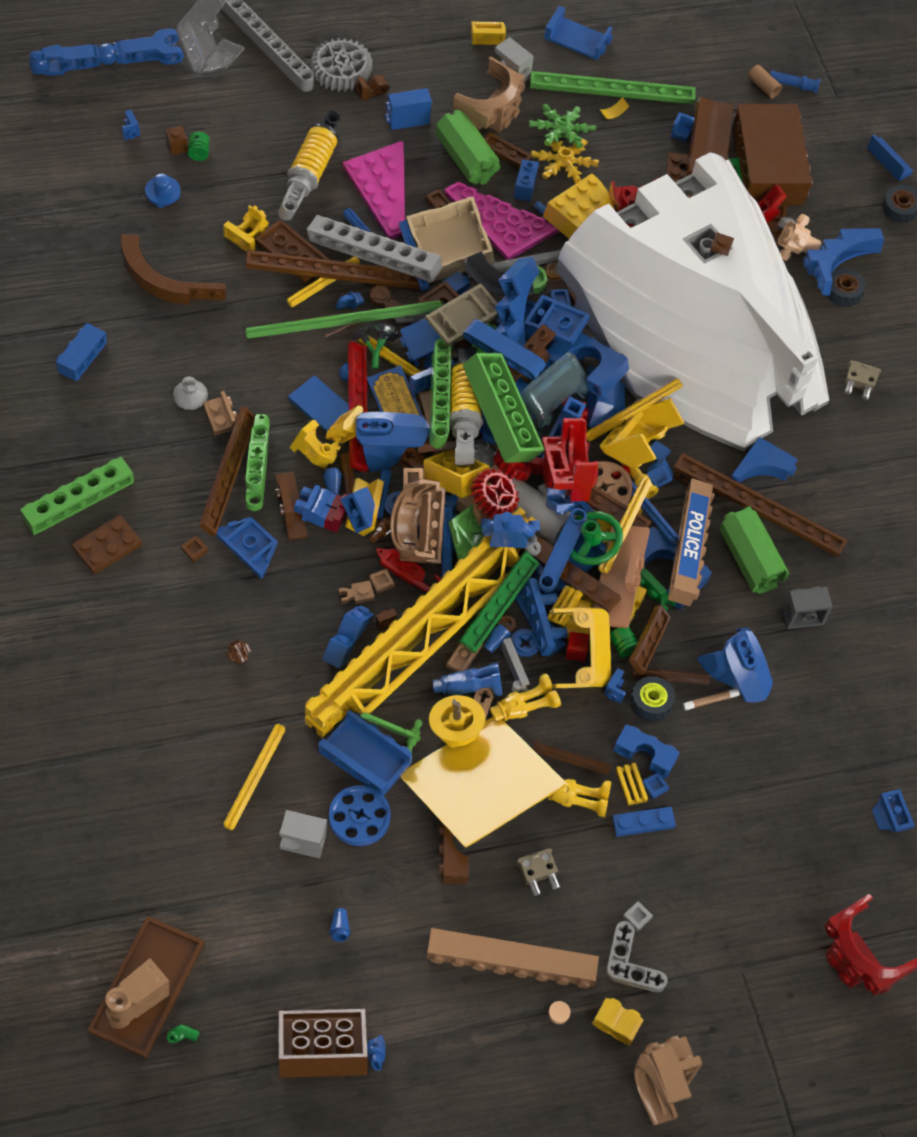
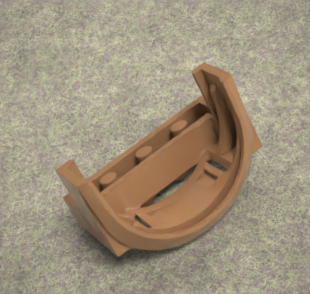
(404, 521)

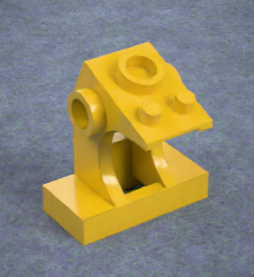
(254, 220)
(314, 449)

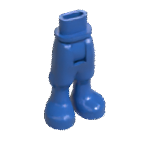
(470, 681)

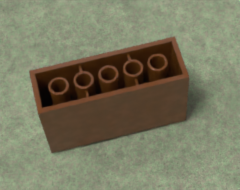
(772, 151)

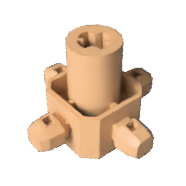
(797, 238)

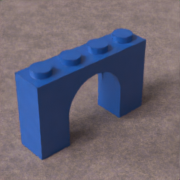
(606, 375)
(660, 547)

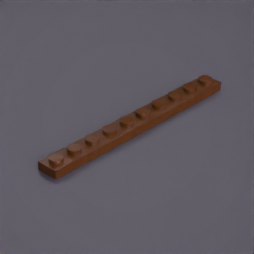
(329, 269)
(762, 505)

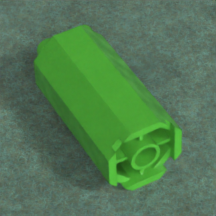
(467, 147)
(753, 550)

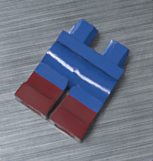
(321, 508)

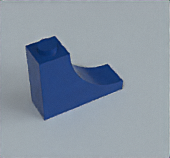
(765, 460)

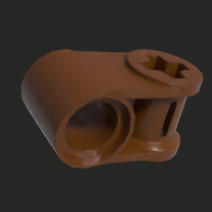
(416, 461)

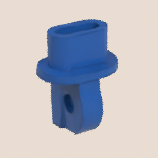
(350, 300)
(376, 1052)

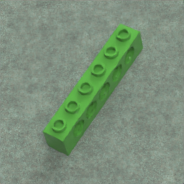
(73, 503)

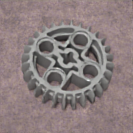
(340, 64)

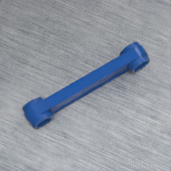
(562, 550)

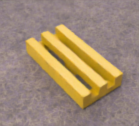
(562, 602)
(619, 770)

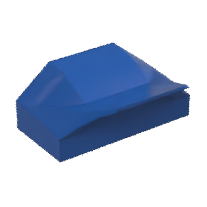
(892, 812)

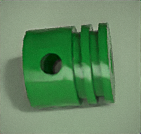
(198, 148)
(623, 641)

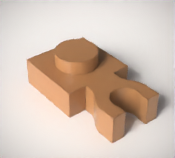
(359, 592)

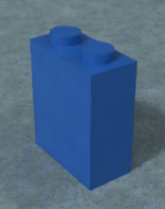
(408, 109)

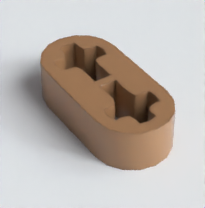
(487, 703)

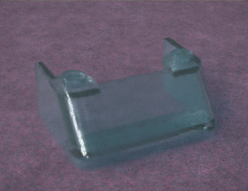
(553, 388)

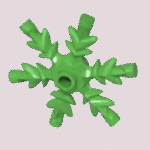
(562, 126)

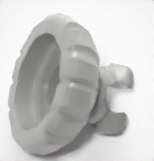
(190, 394)

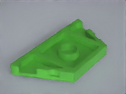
(465, 532)

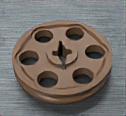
(613, 485)

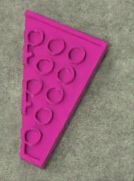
(381, 185)
(506, 227)

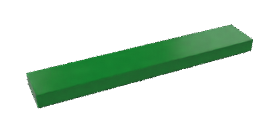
(499, 602)

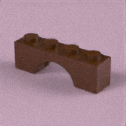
(455, 865)

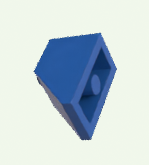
(359, 509)

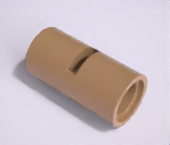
(764, 81)

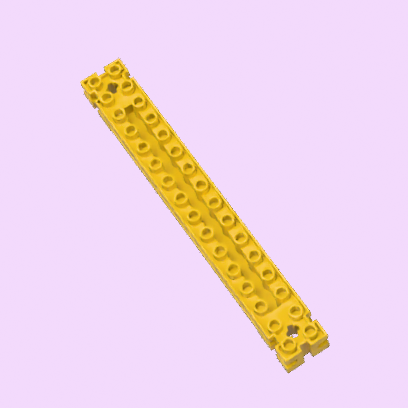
(393, 647)

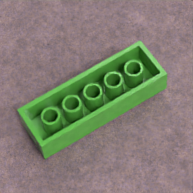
(503, 407)

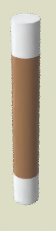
(710, 699)

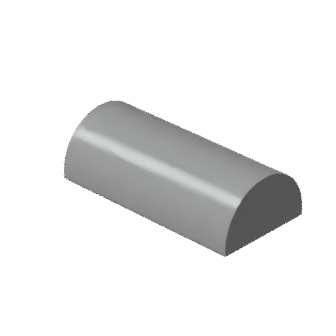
(535, 506)

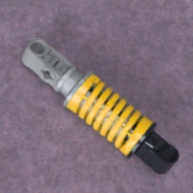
(310, 163)
(464, 409)

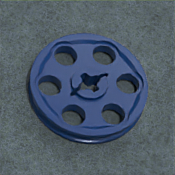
(368, 819)

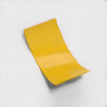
(616, 110)

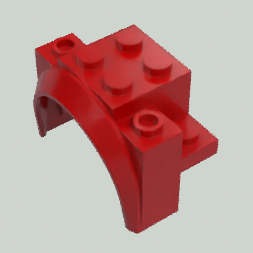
(567, 461)
(853, 957)

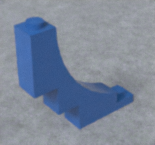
(511, 308)

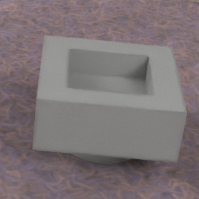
(638, 916)

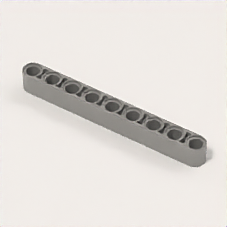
(270, 44)

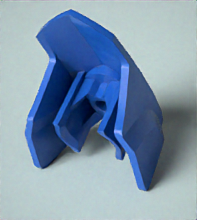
(389, 436)
(741, 666)

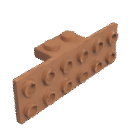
(625, 574)

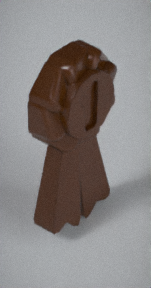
(381, 296)

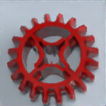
(489, 496)

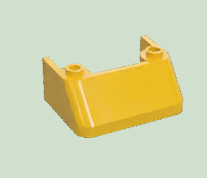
(630, 439)
(600, 657)

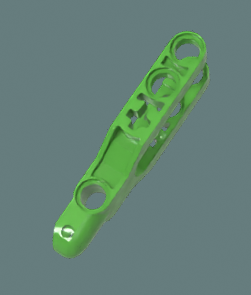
(257, 462)

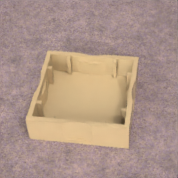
(451, 233)

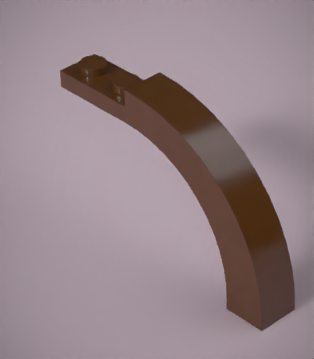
(161, 286)

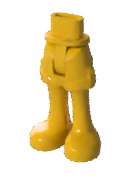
(514, 704)
(568, 796)

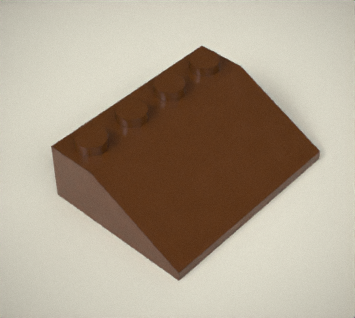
(322, 1043)

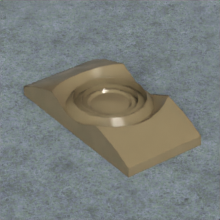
(458, 314)

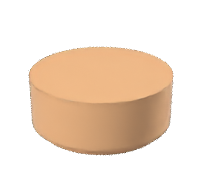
(559, 1012)

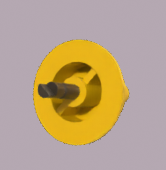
(457, 720)

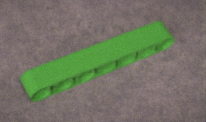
(440, 394)

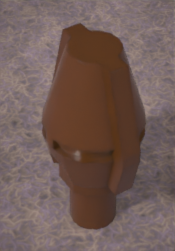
(381, 530)

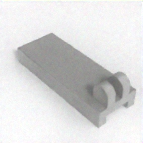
(515, 666)

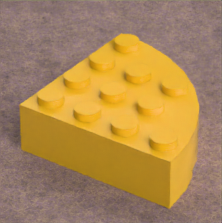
(576, 205)

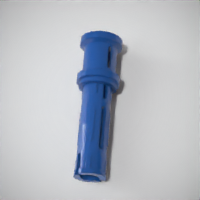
(803, 83)

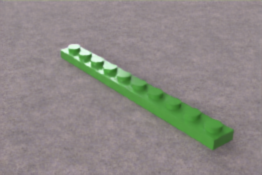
(612, 87)

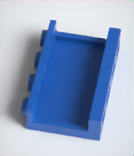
(366, 753)

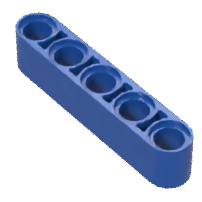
(513, 353)

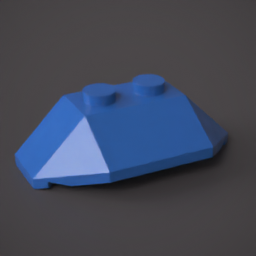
(603, 408)

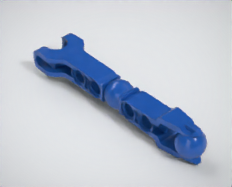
(156, 48)

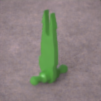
(412, 736)

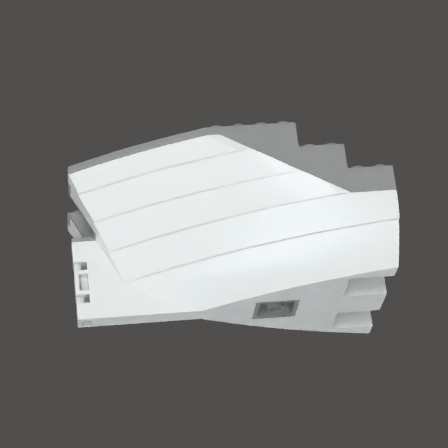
(691, 314)

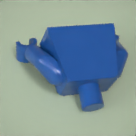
(509, 530)

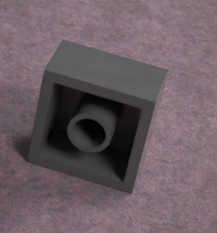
(807, 607)

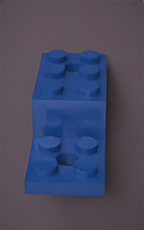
(551, 314)

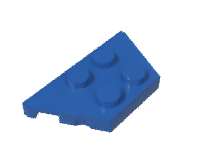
(249, 543)

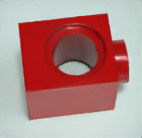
(577, 646)

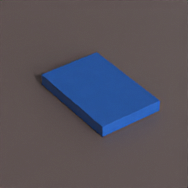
(319, 403)

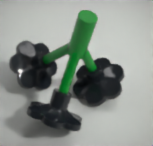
(385, 333)

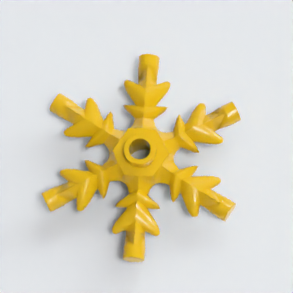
(564, 159)

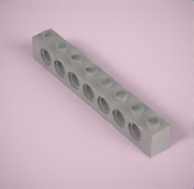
(374, 248)

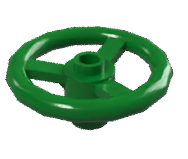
(593, 536)

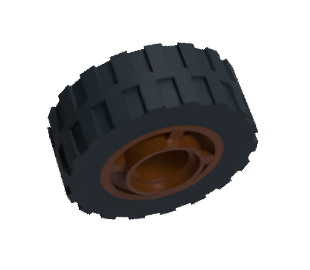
(900, 203)
(846, 287)

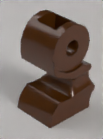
(375, 86)

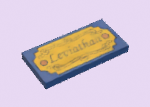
(392, 392)

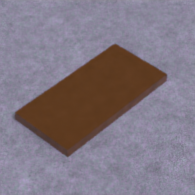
(175, 956)

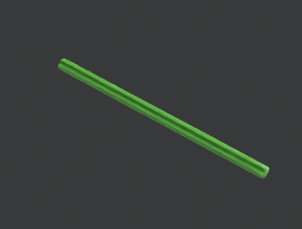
(342, 319)

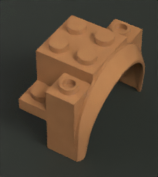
(500, 106)
(664, 1077)

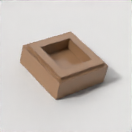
(381, 581)

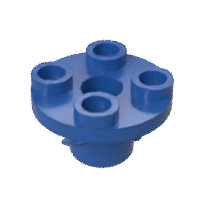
(162, 190)

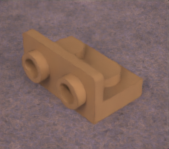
(220, 414)

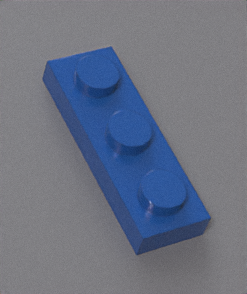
(643, 821)

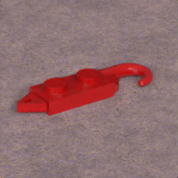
(408, 571)

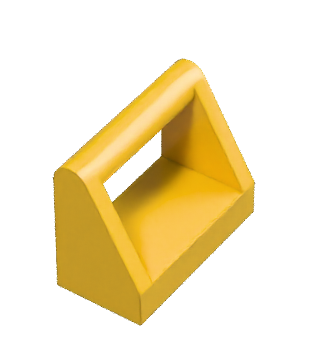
(488, 33)
(345, 426)

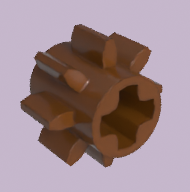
(238, 651)

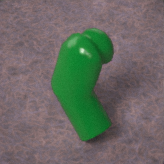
(180, 1032)

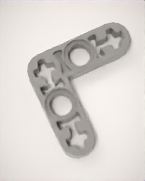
(622, 963)

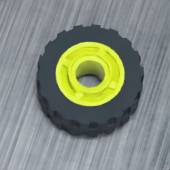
(652, 709)

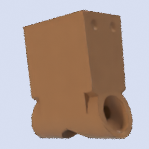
(136, 994)

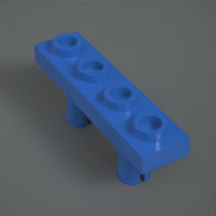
(540, 624)

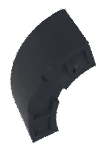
(486, 273)

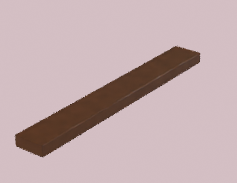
(227, 472)

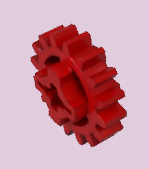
(518, 470)

